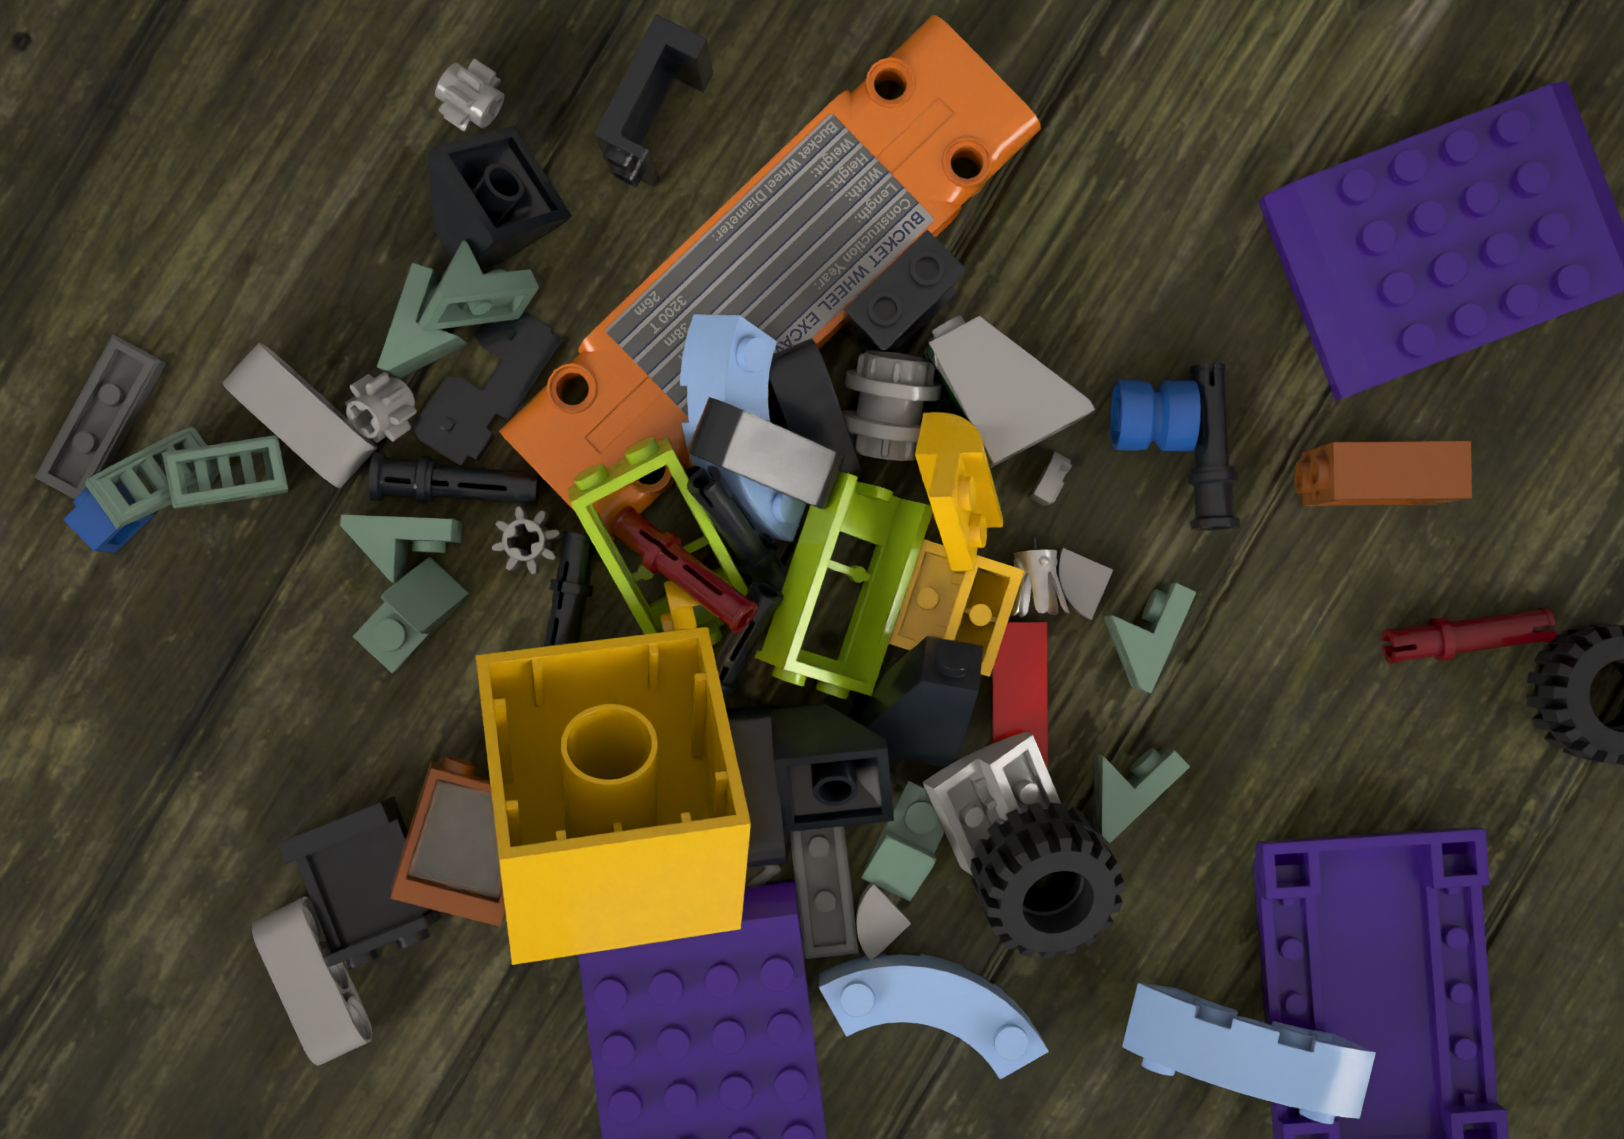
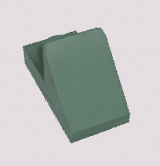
(473, 298)
(406, 344)
(387, 538)
(411, 614)
(1147, 650)
(1122, 801)
(906, 844)

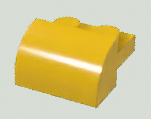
(957, 485)
(957, 604)

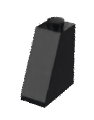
(924, 701)

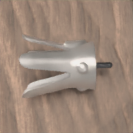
(1042, 578)

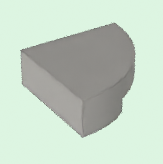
(1050, 480)
(1082, 581)
(878, 921)

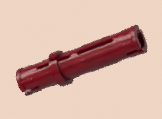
(664, 554)
(1446, 638)

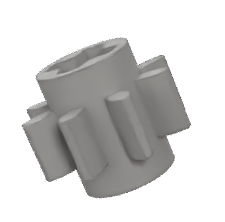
(469, 95)
(380, 407)
(515, 531)

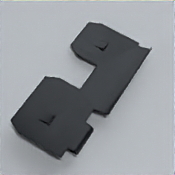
(469, 410)

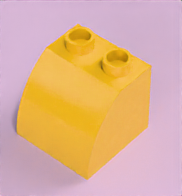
(613, 793)

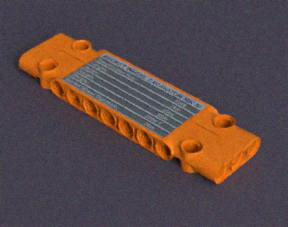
(783, 252)

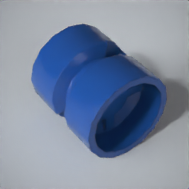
(1160, 415)

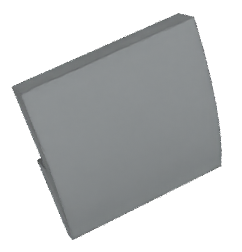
(986, 788)

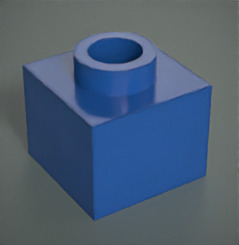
(95, 526)

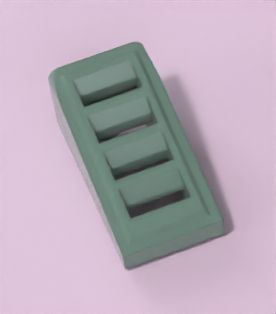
(222, 452)
(146, 462)

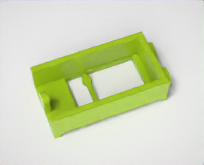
(601, 481)
(898, 532)

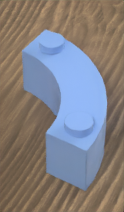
(732, 363)
(936, 995)
(1273, 1063)

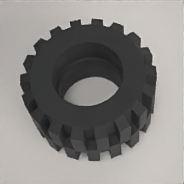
(1564, 693)
(1062, 911)

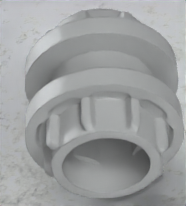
(889, 403)

